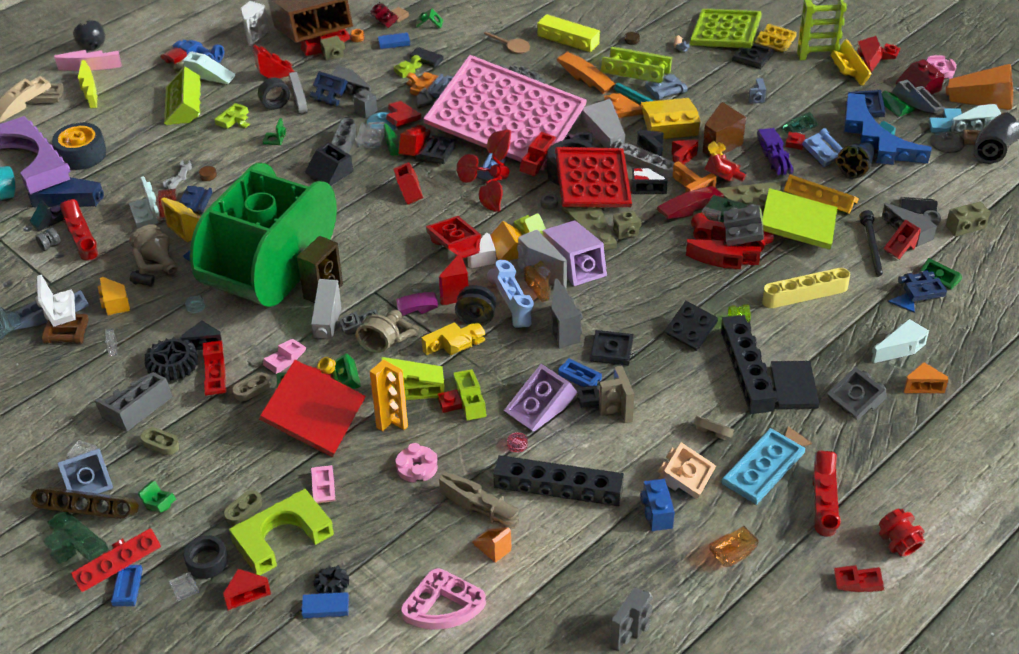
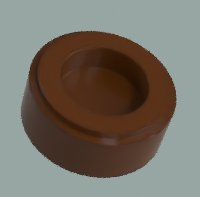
(207, 173)

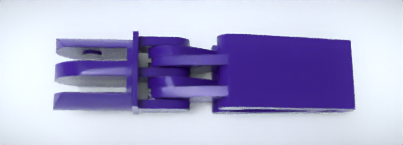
(773, 149)

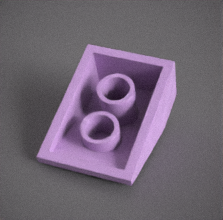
(540, 398)

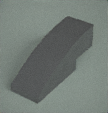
(917, 97)

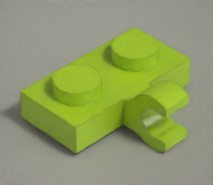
(233, 114)

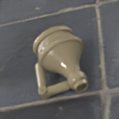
(152, 245)
(381, 332)

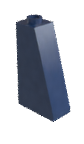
(84, 191)

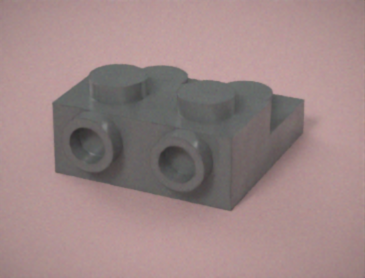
(743, 225)
(857, 393)
(631, 618)

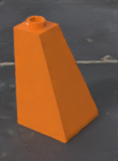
(983, 88)

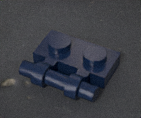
(328, 83)
(922, 286)

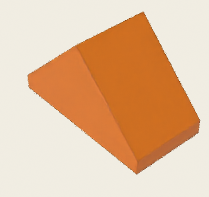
(926, 380)
(494, 543)

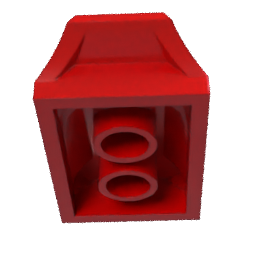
(456, 236)

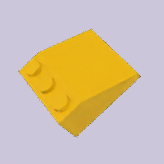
(672, 117)

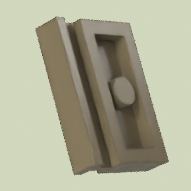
(49, 96)

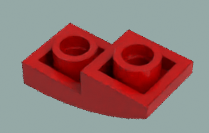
(889, 52)

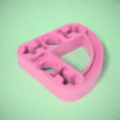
(443, 588)

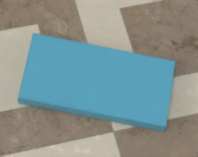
(763, 466)

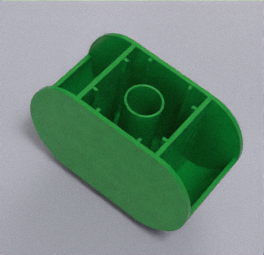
(256, 231)

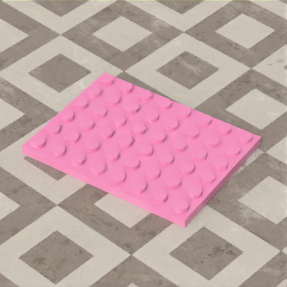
(494, 99)

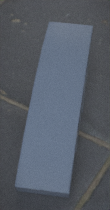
(33, 314)

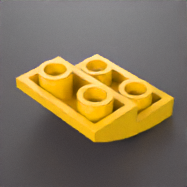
(775, 38)

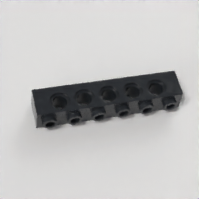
(748, 364)
(558, 480)

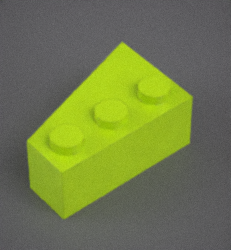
(420, 379)

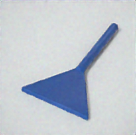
(904, 302)

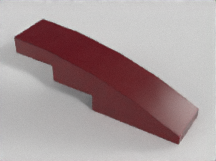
(687, 203)

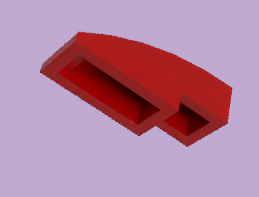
(312, 46)
(537, 154)

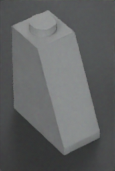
(326, 309)

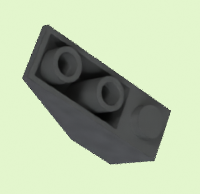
(355, 82)
(896, 216)

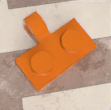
(420, 83)

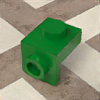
(156, 499)

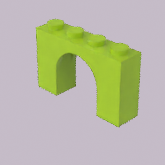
(295, 510)

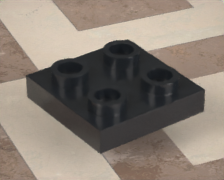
(691, 325)

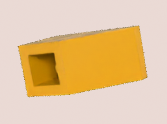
(114, 296)

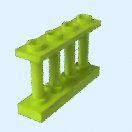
(807, 22)
(636, 64)

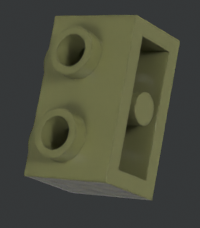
(967, 218)

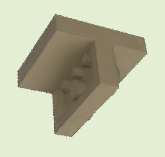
(617, 396)

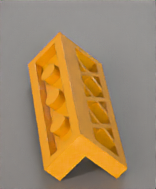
(820, 193)
(385, 394)

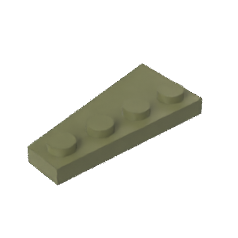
(594, 221)

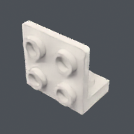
(57, 307)

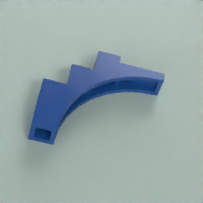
(887, 145)

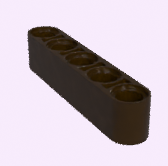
(75, 498)

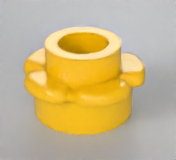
(326, 365)

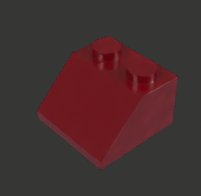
(923, 74)

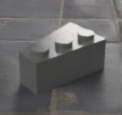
(135, 403)

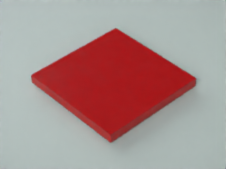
(593, 177)
(312, 408)

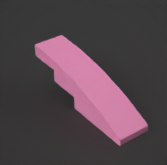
(95, 60)

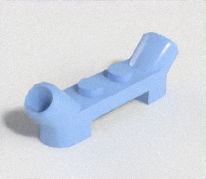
(518, 303)

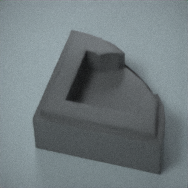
(423, 98)

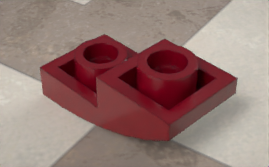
(383, 15)

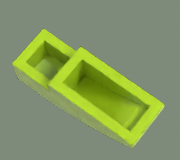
(470, 394)

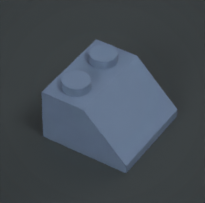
(86, 473)

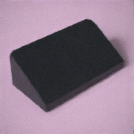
(918, 205)

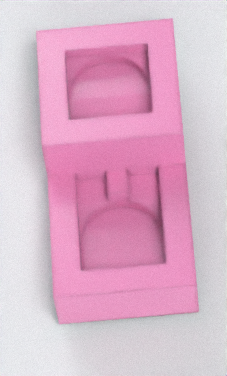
(285, 356)
(323, 484)

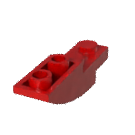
(720, 255)

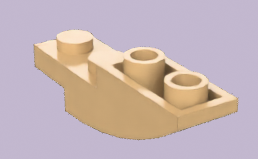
(14, 99)

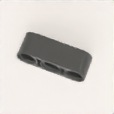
(345, 135)

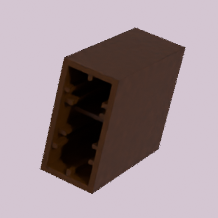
(310, 18)

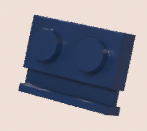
(196, 198)

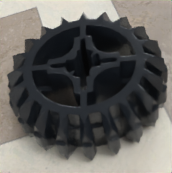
(171, 358)

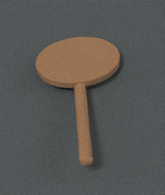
(516, 45)

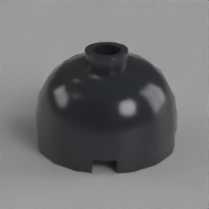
(89, 35)

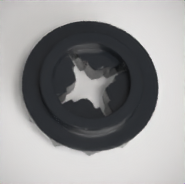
(338, 585)

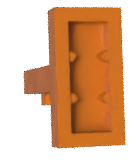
(690, 179)

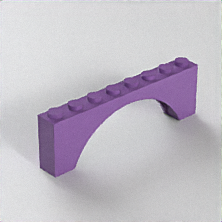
(47, 168)

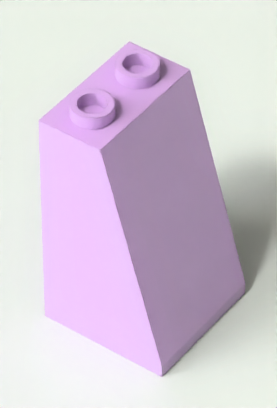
(580, 249)

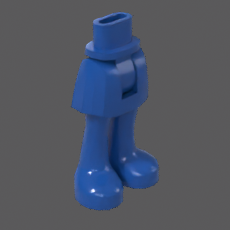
(215, 53)

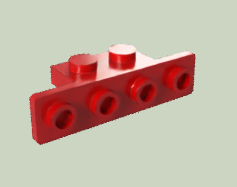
(118, 558)

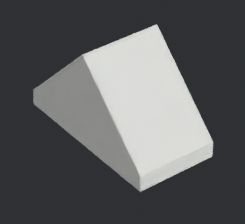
(486, 255)

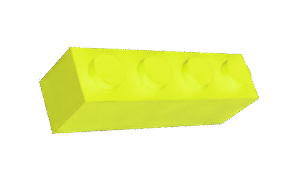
(568, 33)

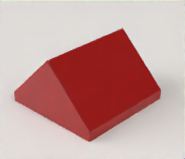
(452, 281)

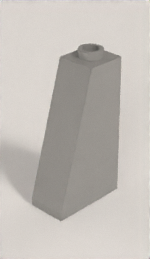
(604, 123)

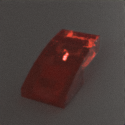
(169, 194)

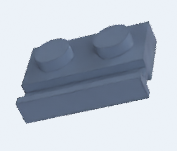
(439, 85)

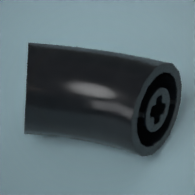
(996, 138)

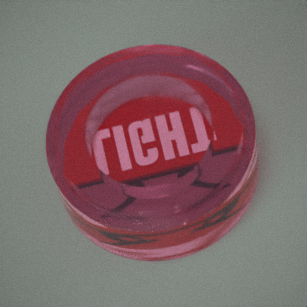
(517, 442)

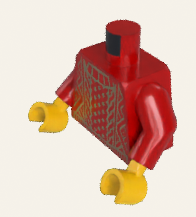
(721, 166)

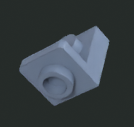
(758, 92)

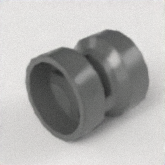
(47, 239)

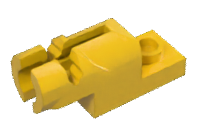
(453, 338)

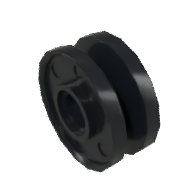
(475, 305)

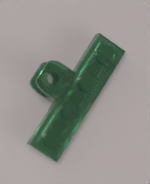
(72, 536)

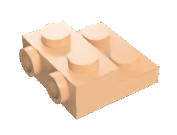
(686, 470)

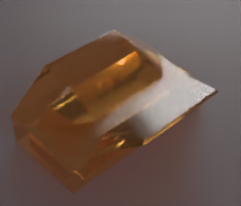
(537, 278)
(734, 546)

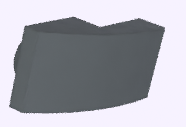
(353, 321)

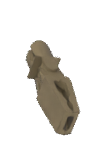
(472, 497)

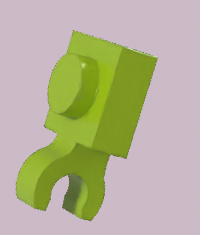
(407, 67)

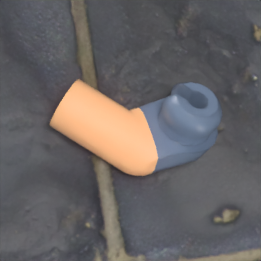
(679, 45)

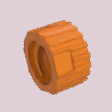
(357, 35)

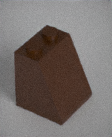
(726, 127)

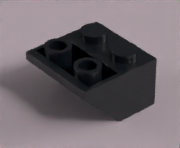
(329, 164)

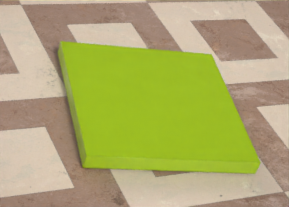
(725, 28)
(799, 218)

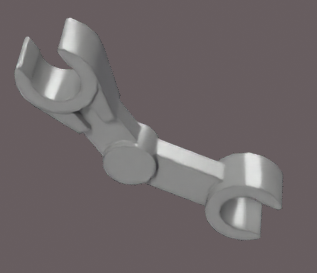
(173, 182)

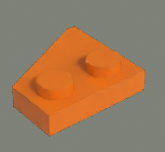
(623, 106)

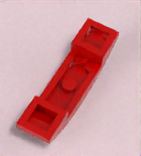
(214, 368)

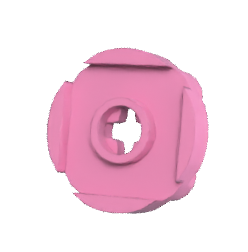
(945, 66)
(413, 454)

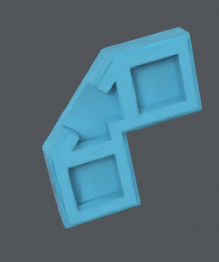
(945, 123)

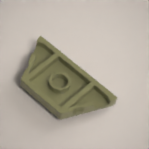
(750, 194)

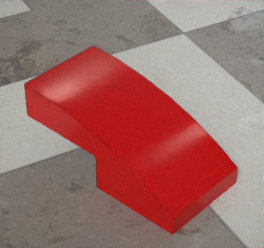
(174, 55)
(855, 580)

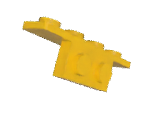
(851, 63)

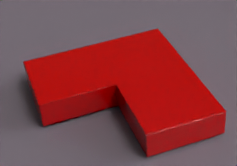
(402, 114)

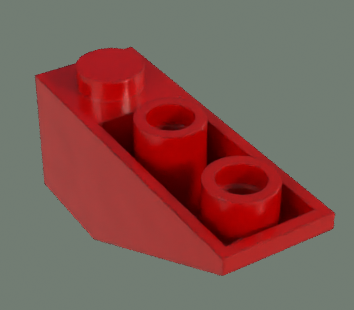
(413, 140)

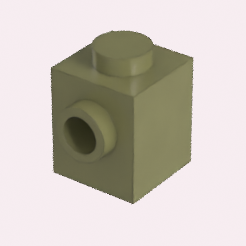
(332, 48)

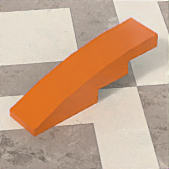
(587, 72)

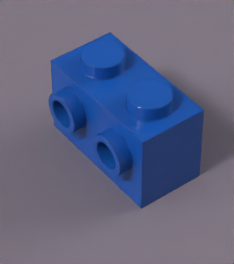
(657, 504)

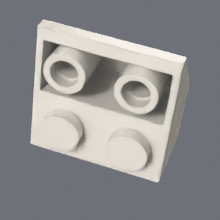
(254, 21)

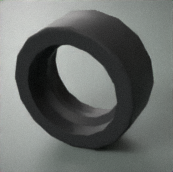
(269, 84)
(200, 544)

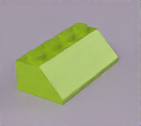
(182, 98)

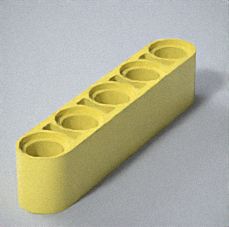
(806, 288)

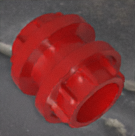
(903, 535)

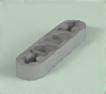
(298, 92)
(632, 153)

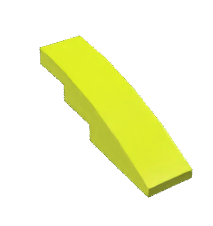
(87, 84)

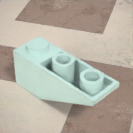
(208, 68)
(975, 118)
(902, 342)

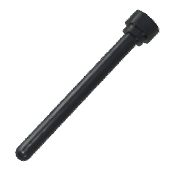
(867, 219)

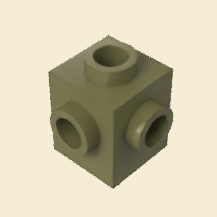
(626, 224)

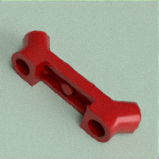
(79, 230)
(707, 230)
(825, 492)

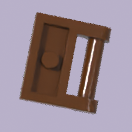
(76, 326)

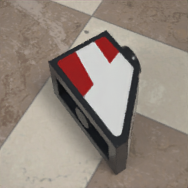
(648, 182)

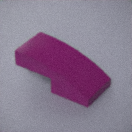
(420, 301)

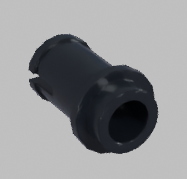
(145, 279)

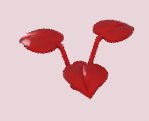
(491, 193)

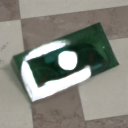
(800, 124)

